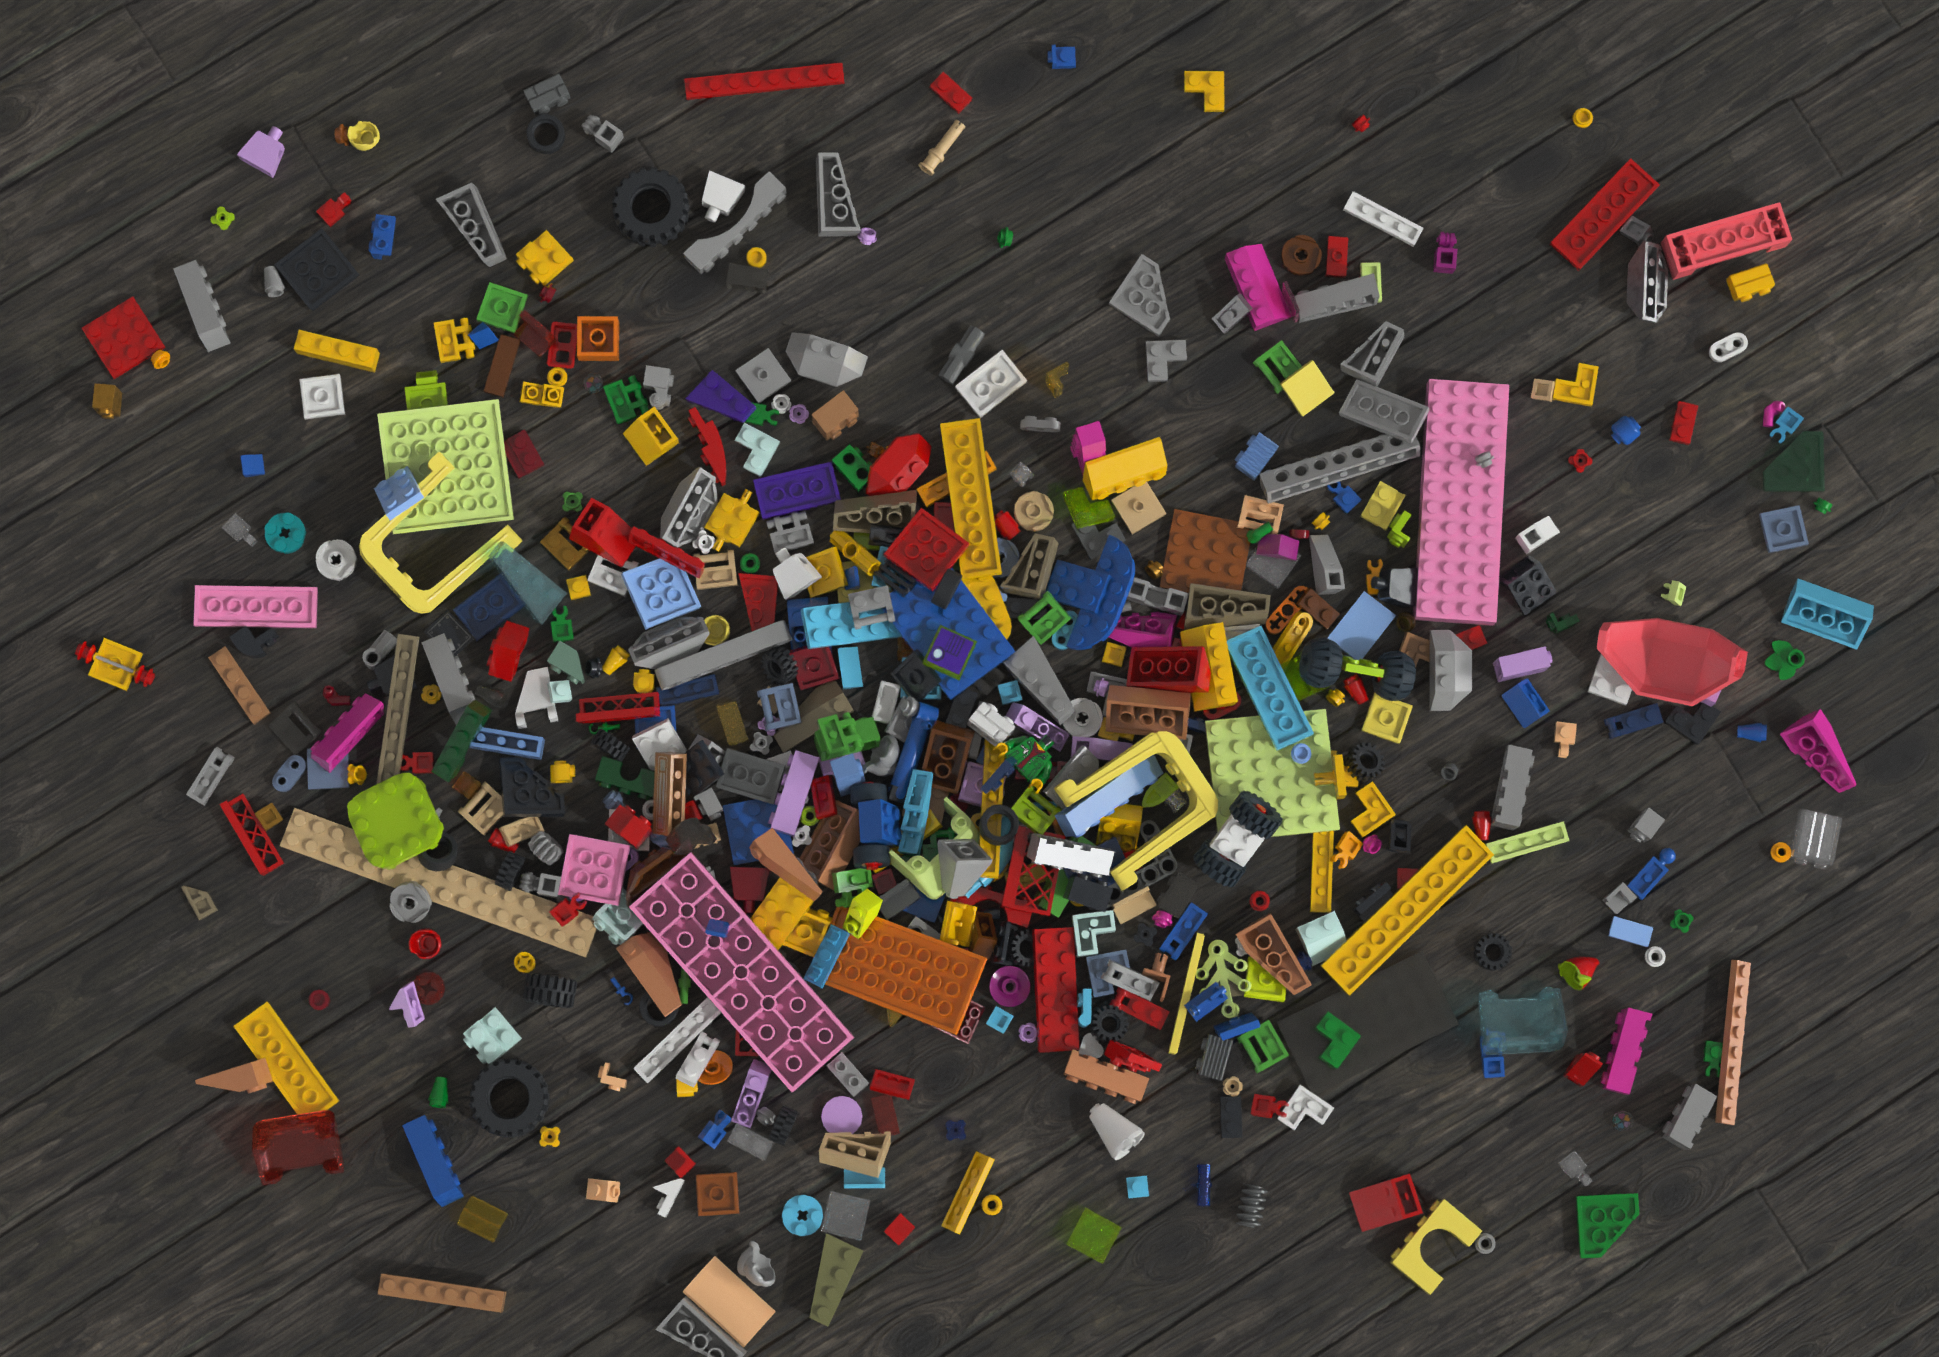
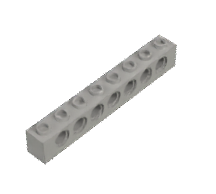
(1333, 472)

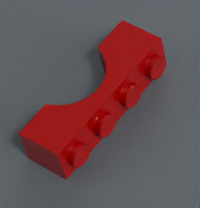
(1015, 916)

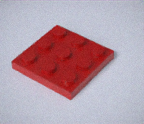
(123, 337)
(926, 549)

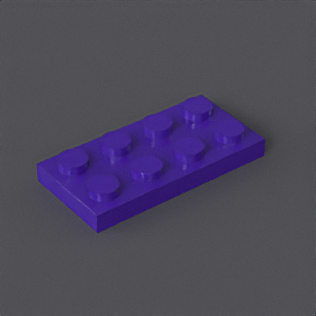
(796, 490)

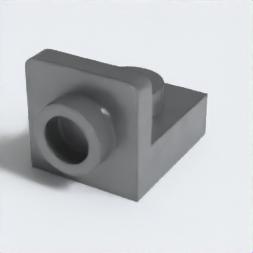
(1637, 231)

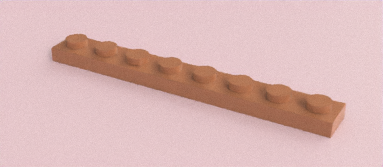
(1732, 1042)

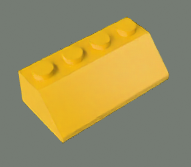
(1125, 469)
(1222, 685)

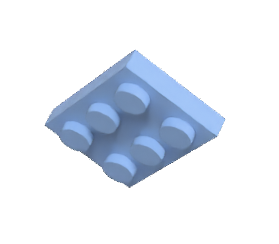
(398, 492)

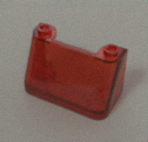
(296, 1143)

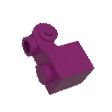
(1445, 256)

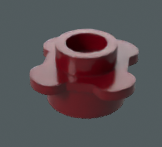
(547, 293)

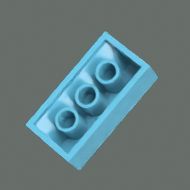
(1827, 614)

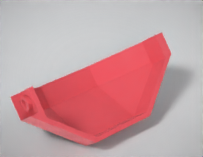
(1671, 658)

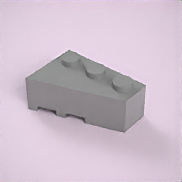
(1374, 356)
(1688, 1116)

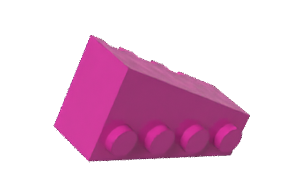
(1625, 1050)

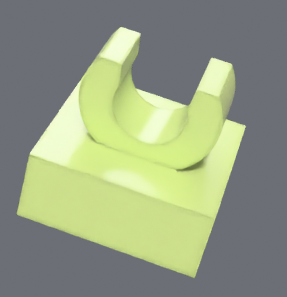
(1675, 593)

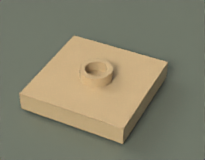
(1138, 507)

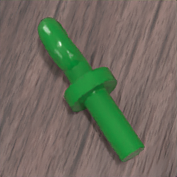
(605, 727)

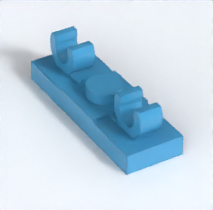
(826, 956)

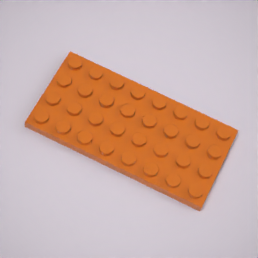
(907, 972)

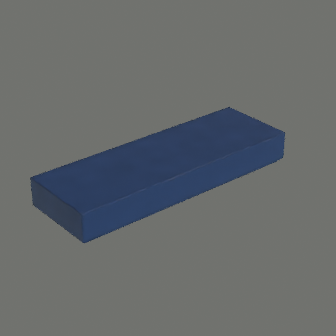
(689, 691)

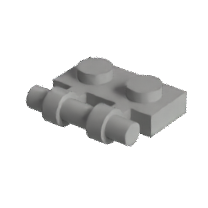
(790, 538)

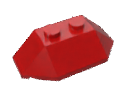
(899, 465)

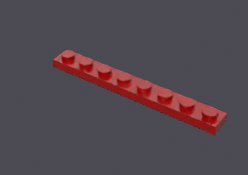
(764, 81)

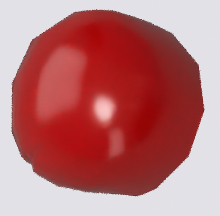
(425, 943)

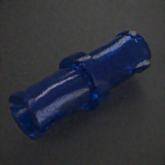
(1203, 1185)

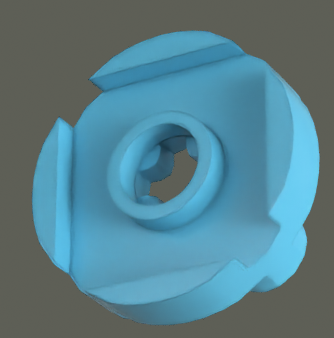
(814, 1215)

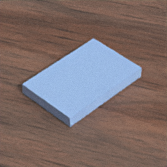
(1361, 626)

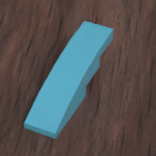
(916, 812)

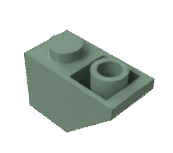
(566, 660)

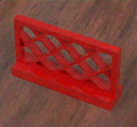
(1015, 872)

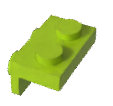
(1396, 537)

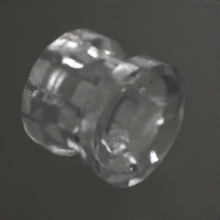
(1021, 474)
(1176, 801)

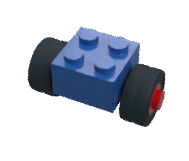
(877, 825)

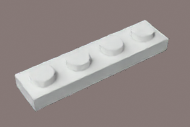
(1383, 219)

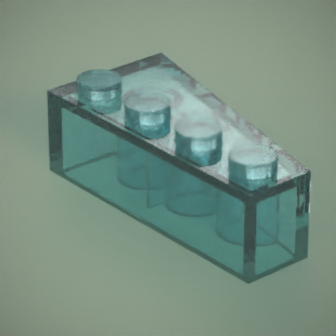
(531, 586)

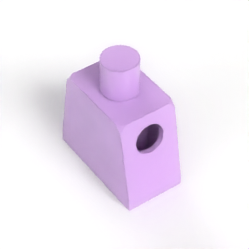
(263, 151)

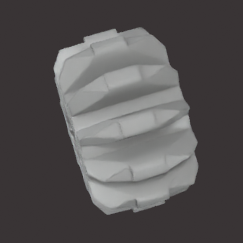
(545, 848)

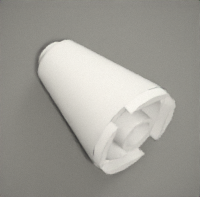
(1115, 1130)

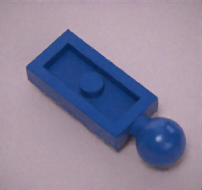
(1651, 873)

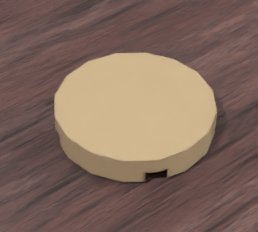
(1033, 511)

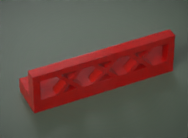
(616, 714)
(244, 837)

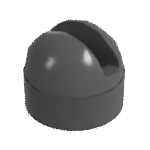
(1449, 771)

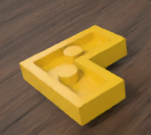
(1209, 83)
(1581, 390)
(1376, 813)

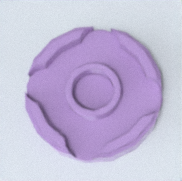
(841, 1115)

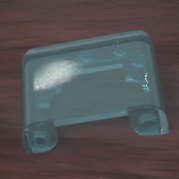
(1522, 1023)

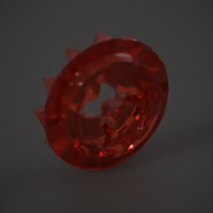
(436, 982)

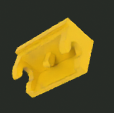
(958, 923)

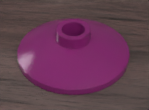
(1011, 975)

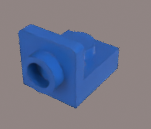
(1062, 57)

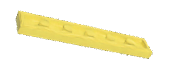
(1186, 993)

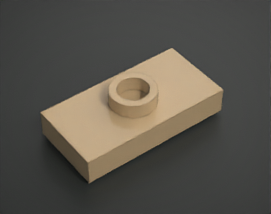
(521, 830)

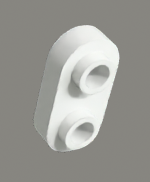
(1727, 348)

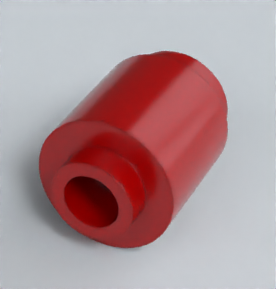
(1006, 525)

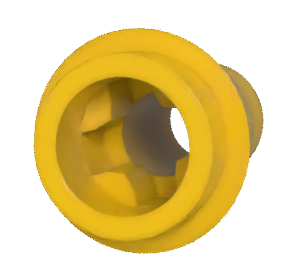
(615, 659)

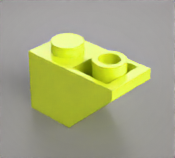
(862, 913)

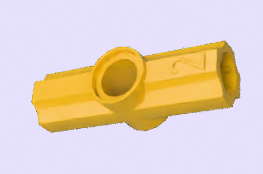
(848, 546)

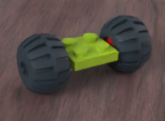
(1323, 661)

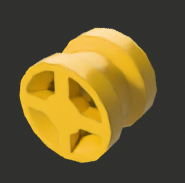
(522, 960)

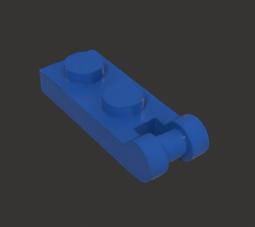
(1184, 930)

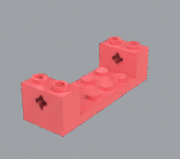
(1726, 239)

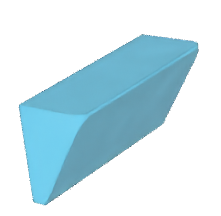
(850, 667)

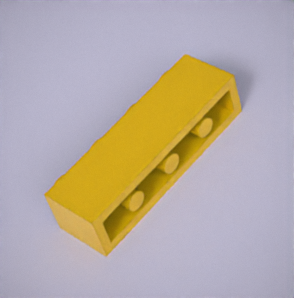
(336, 351)

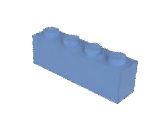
(509, 743)

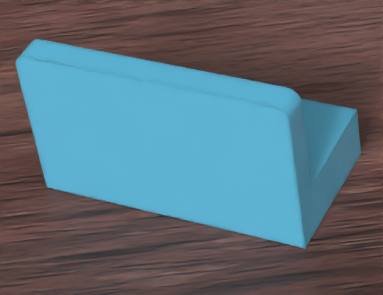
(859, 1180)

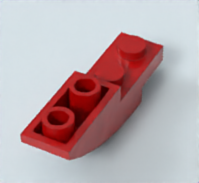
(714, 452)

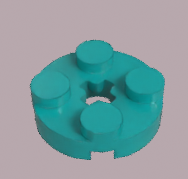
(282, 544)

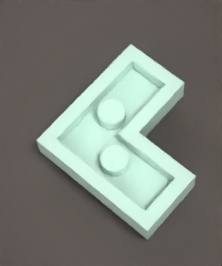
(762, 448)

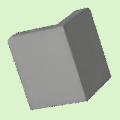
(1619, 898)

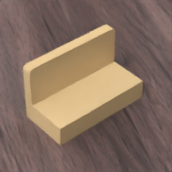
(1133, 905)

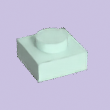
(559, 691)

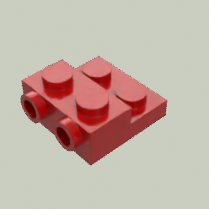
(1131, 1057)

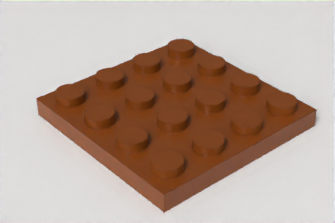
(1204, 552)

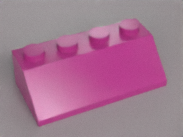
(1257, 285)
(347, 732)

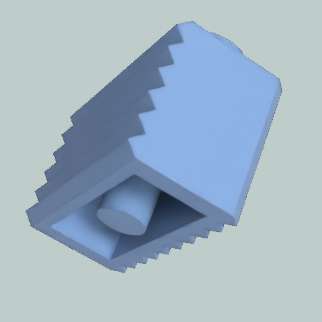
(1256, 456)

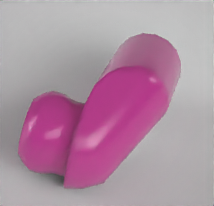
(1771, 411)

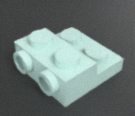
(617, 921)
(491, 1036)

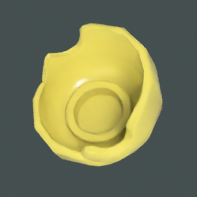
(363, 135)
(718, 629)

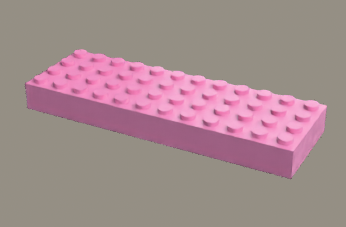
(1461, 502)
(742, 973)

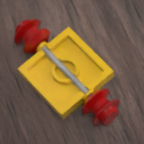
(115, 664)

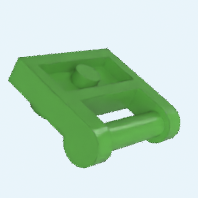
(1282, 360)
(1048, 623)
(1268, 1042)

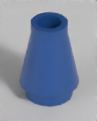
(1754, 732)

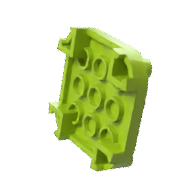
(395, 821)

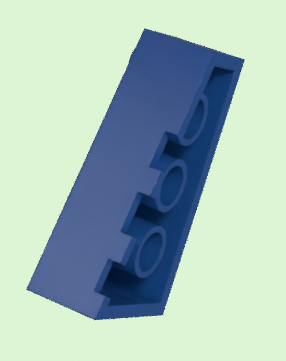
(432, 1160)

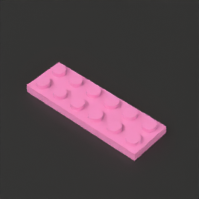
(255, 606)

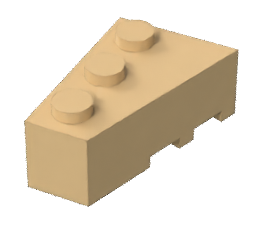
(855, 1152)

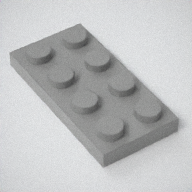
(1384, 411)

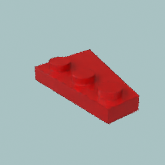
(760, 598)

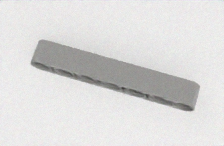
(723, 655)

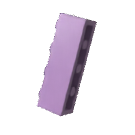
(794, 793)

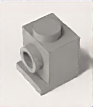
(709, 804)

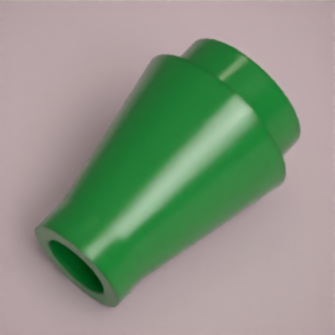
(439, 1093)

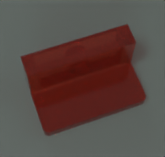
(534, 334)

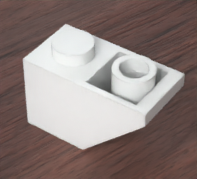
(1537, 534)

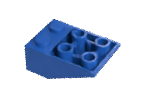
(795, 619)

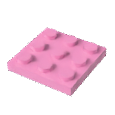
(594, 869)

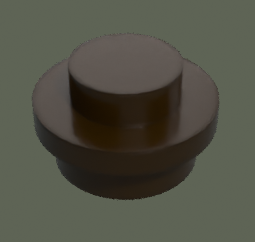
(1405, 621)

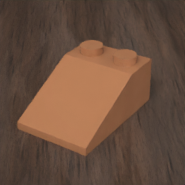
(247, 1077)

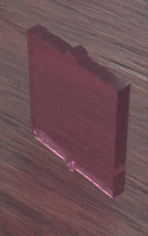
(1290, 301)

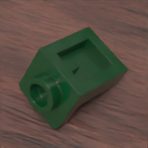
(1565, 622)

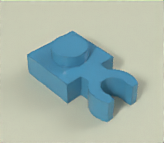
(1788, 423)

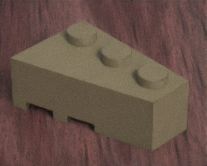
(1032, 571)

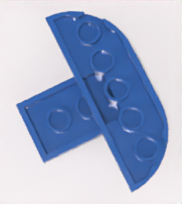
(1097, 592)

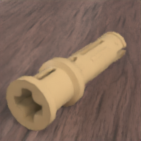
(936, 154)

